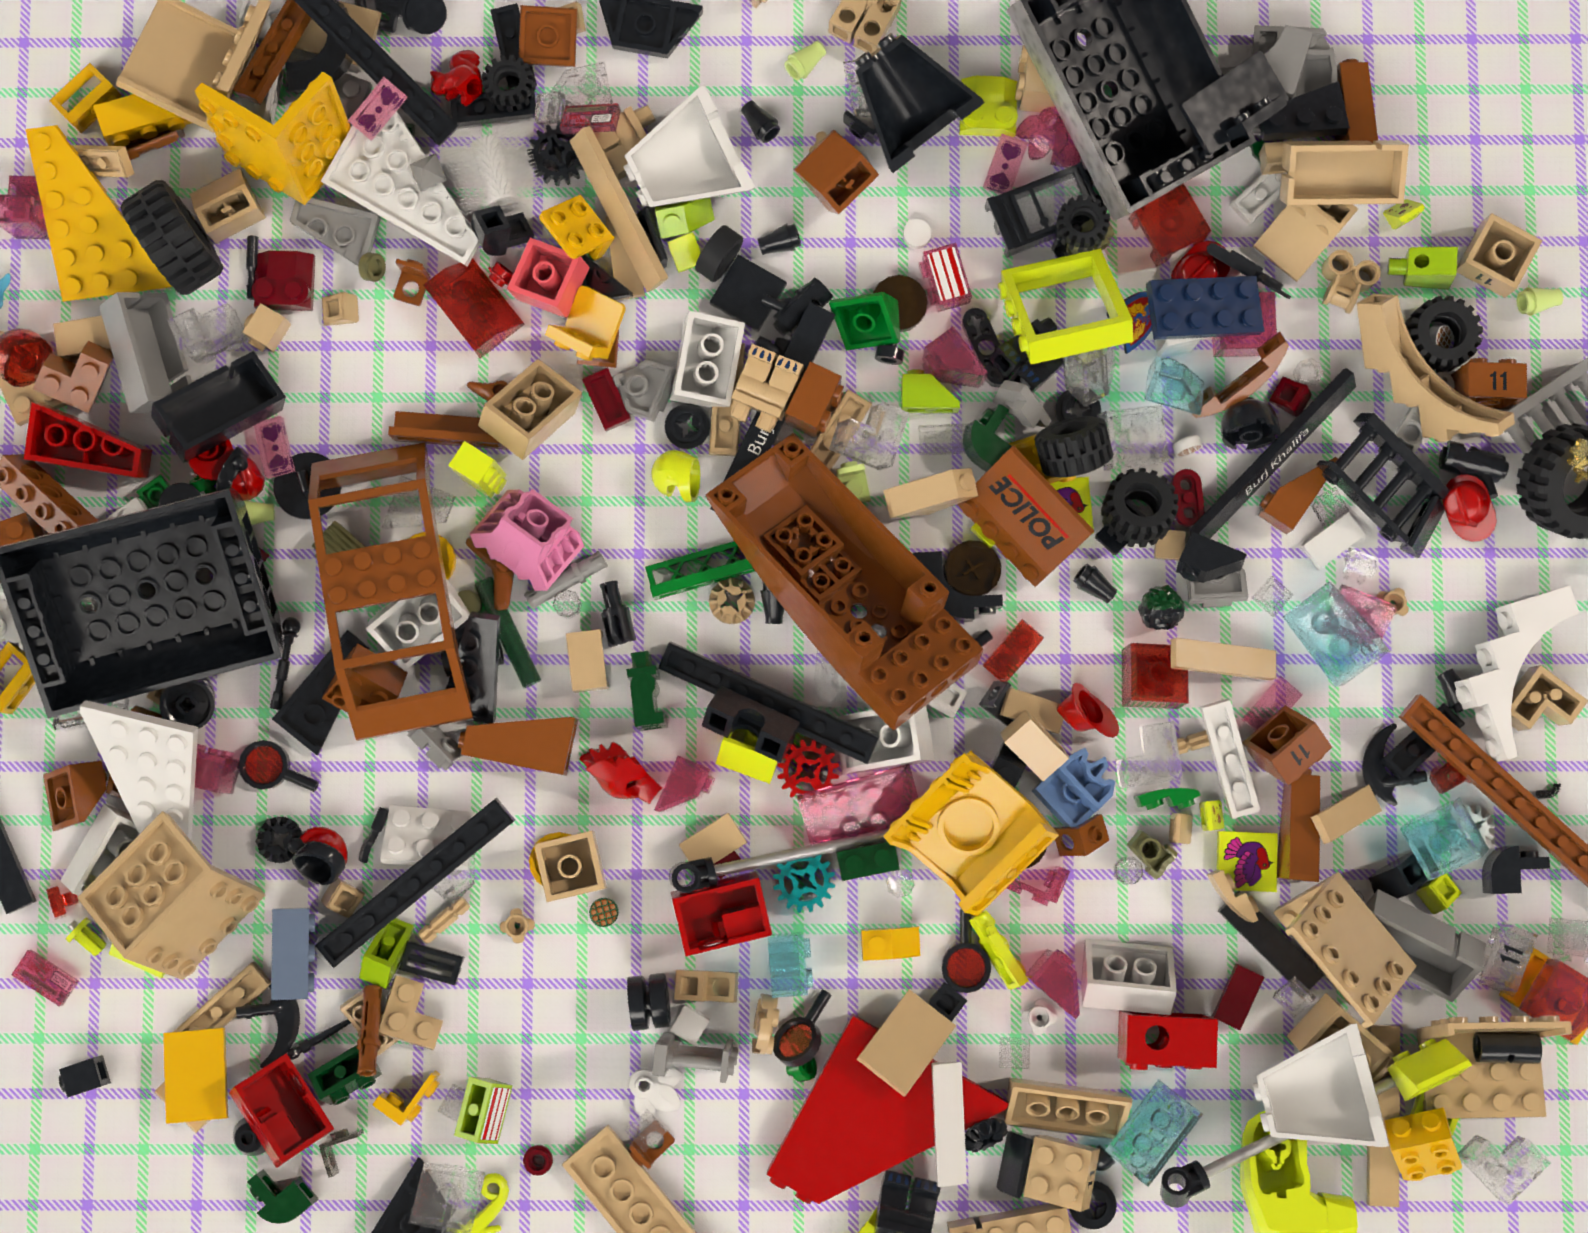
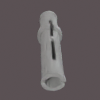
(576, 573)

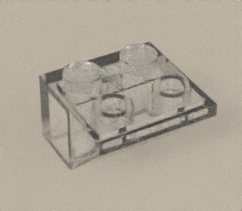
(1089, 374)

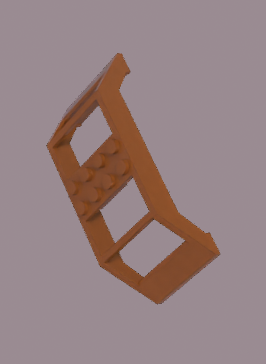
(383, 576)

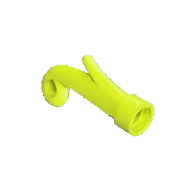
(497, 1202)

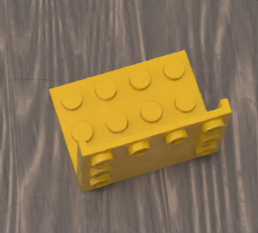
(293, 150)

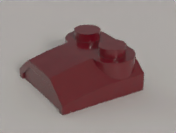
(284, 280)

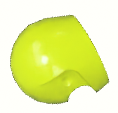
(679, 470)

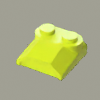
(998, 112)

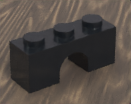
(734, 711)

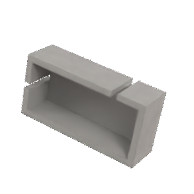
(144, 347)
(1442, 957)

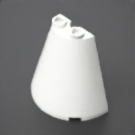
(687, 157)
(1323, 1094)

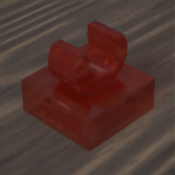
(59, 902)

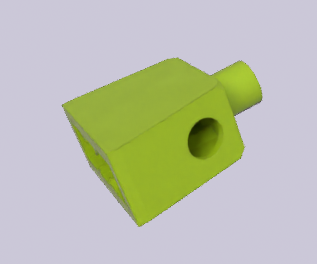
(1436, 266)

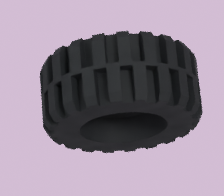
(171, 237)
(1544, 479)

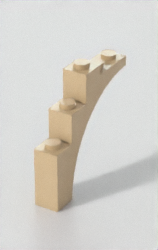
(1413, 382)

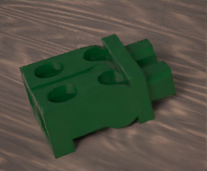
(645, 692)

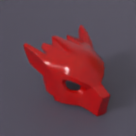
(614, 771)

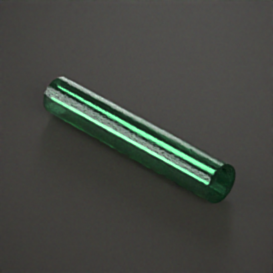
(509, 636)

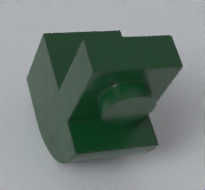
(981, 442)
(281, 1205)

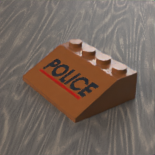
(1025, 517)

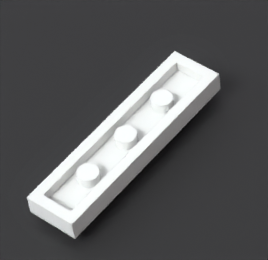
(1230, 758)

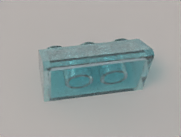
(1153, 1132)

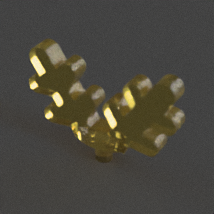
(1580, 460)

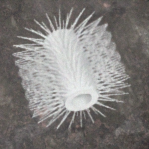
(493, 171)

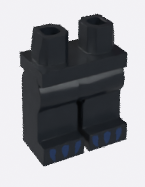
(1033, 374)
(892, 1211)

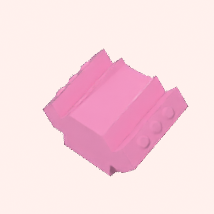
(529, 537)

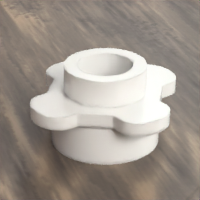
(1039, 1009)

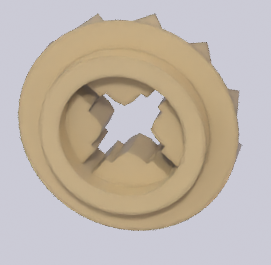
(728, 614)

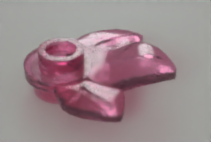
(1042, 136)

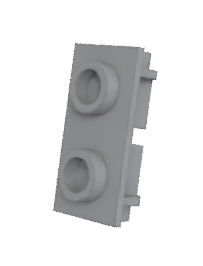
(442, 749)

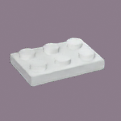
(416, 831)

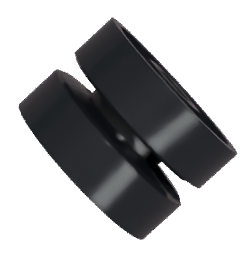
(197, 712)
(648, 1001)

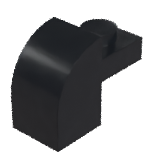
(500, 232)
(1503, 869)

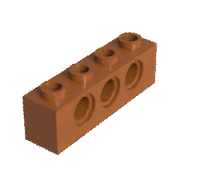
(41, 495)

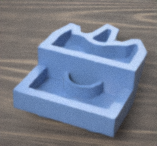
(1076, 789)

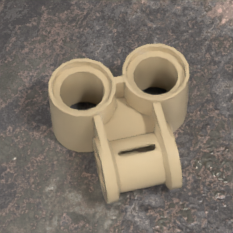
(1347, 284)

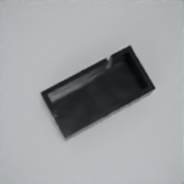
(216, 408)

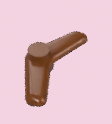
(502, 577)

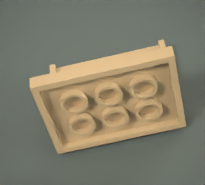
(188, 48)
(167, 901)
(1348, 945)
(1490, 1088)

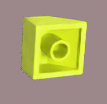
(739, 755)
(1427, 1068)

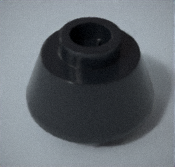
(246, 1140)

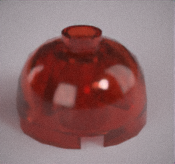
(22, 356)

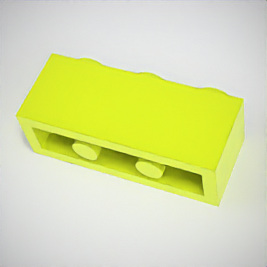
(478, 470)

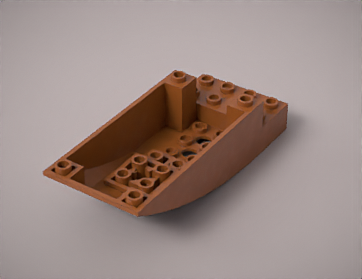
(830, 552)

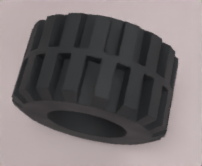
(1460, 321)
(1073, 446)
(1143, 487)

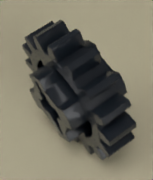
(546, 158)

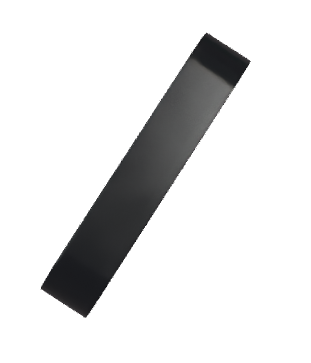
(971, 331)

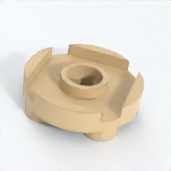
(765, 1019)

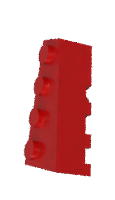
(72, 442)

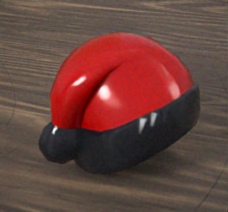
(241, 474)
(319, 855)

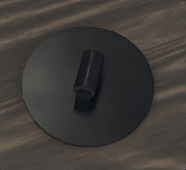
(293, 488)

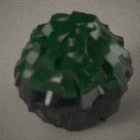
(1161, 608)

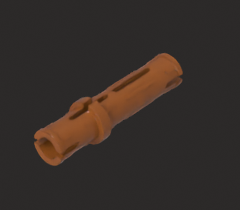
(369, 1040)

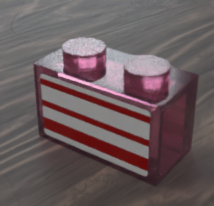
(946, 277)

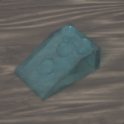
(1335, 635)

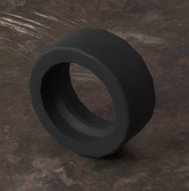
(719, 253)

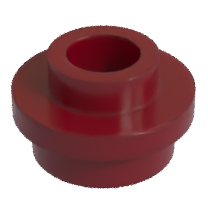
(533, 1168)

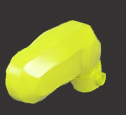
(1279, 1192)

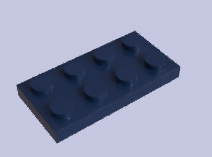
(1204, 307)

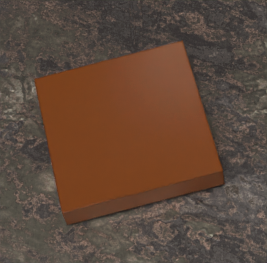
(548, 36)

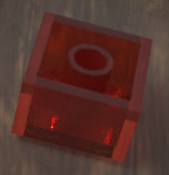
(1149, 678)

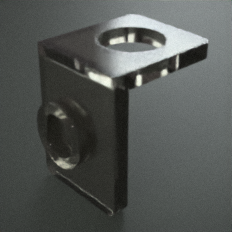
(327, 1151)

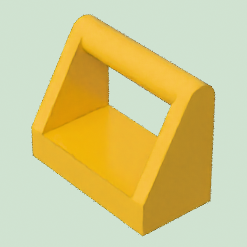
(83, 113)
(21, 682)

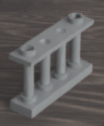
(1555, 392)
(671, 1053)

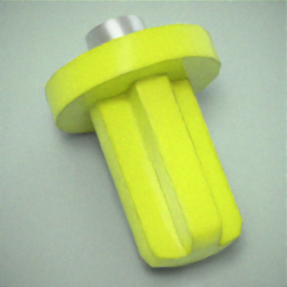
(86, 937)

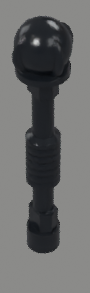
(290, 628)

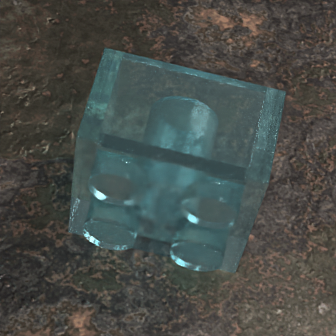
(1444, 839)
(788, 964)

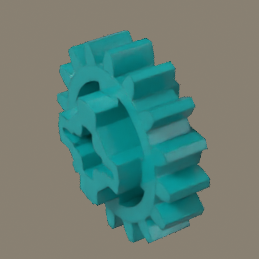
(793, 897)

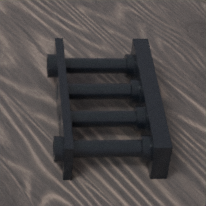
(1409, 468)

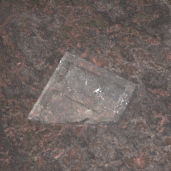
(406, 508)

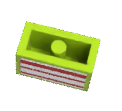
(483, 1110)

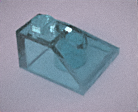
(1174, 386)

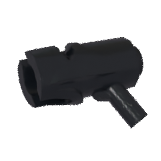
(792, 309)
(1476, 462)

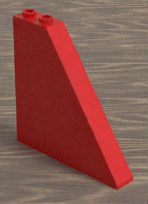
(860, 1124)

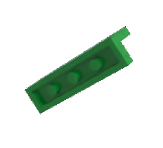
(699, 579)

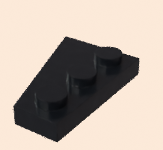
(1309, 115)

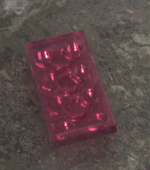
(857, 805)

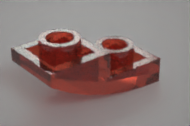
(1013, 651)

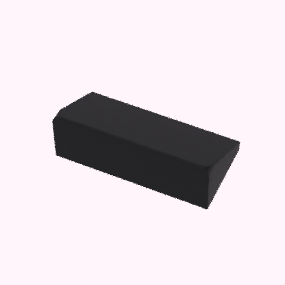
(647, 221)
(1423, 526)
(1014, 1163)

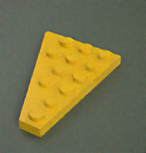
(86, 231)

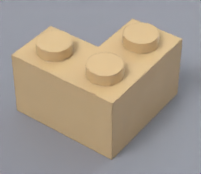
(1545, 694)

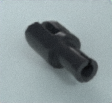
(616, 616)

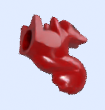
(462, 78)

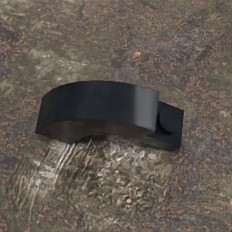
(330, 60)
(958, 605)

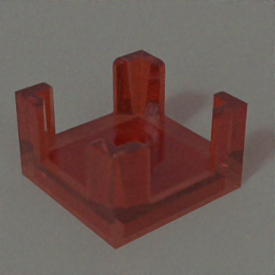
(1171, 223)

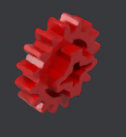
(800, 760)

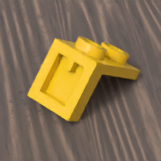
(393, 1106)

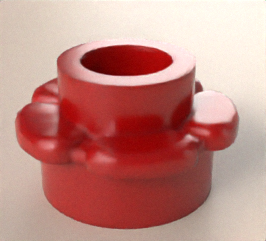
(500, 274)

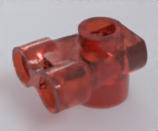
(1440, 780)

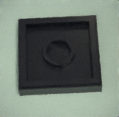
(743, 291)

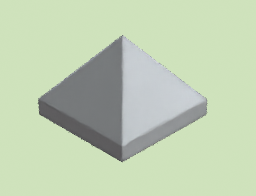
(428, 172)

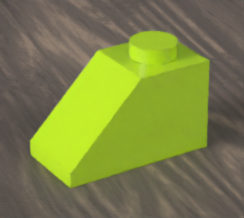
(683, 217)
(925, 394)
(385, 953)

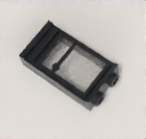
(1031, 211)

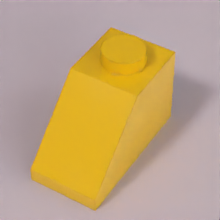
(890, 943)

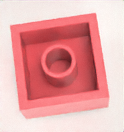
(547, 278)

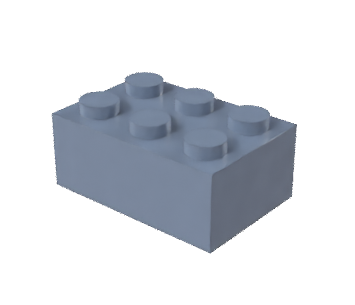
(292, 953)

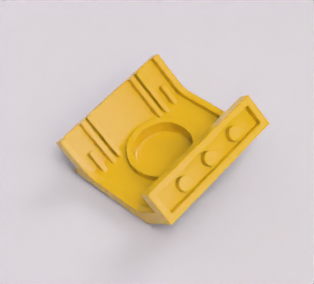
(973, 832)

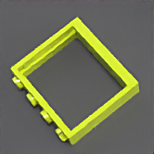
(1070, 340)

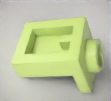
(854, 478)

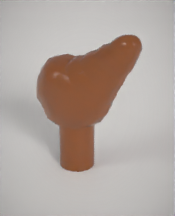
(486, 390)

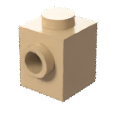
(265, 328)

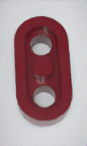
(1188, 498)

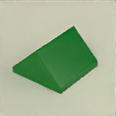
(867, 320)

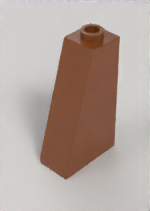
(1358, 101)
(528, 744)
(1298, 836)

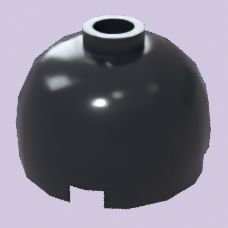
(1249, 423)

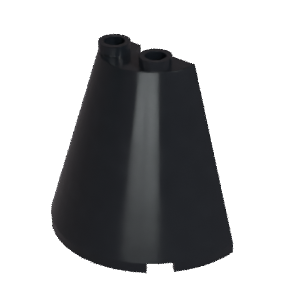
(909, 97)

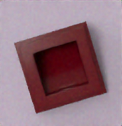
(1291, 396)

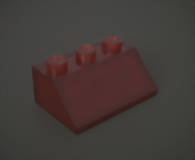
(474, 306)

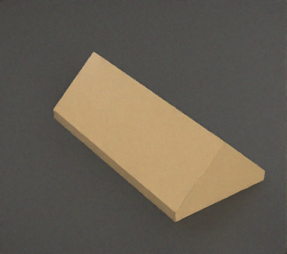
(1066, 1108)

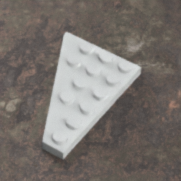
(381, 180)
(148, 761)

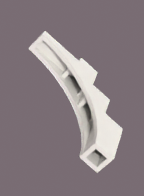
(1501, 660)

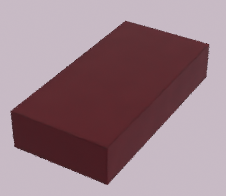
(606, 399)
(1238, 996)

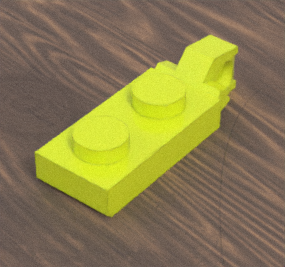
(997, 949)

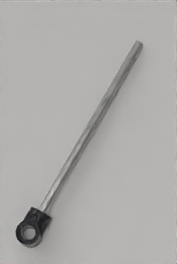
(705, 872)
(1196, 1178)

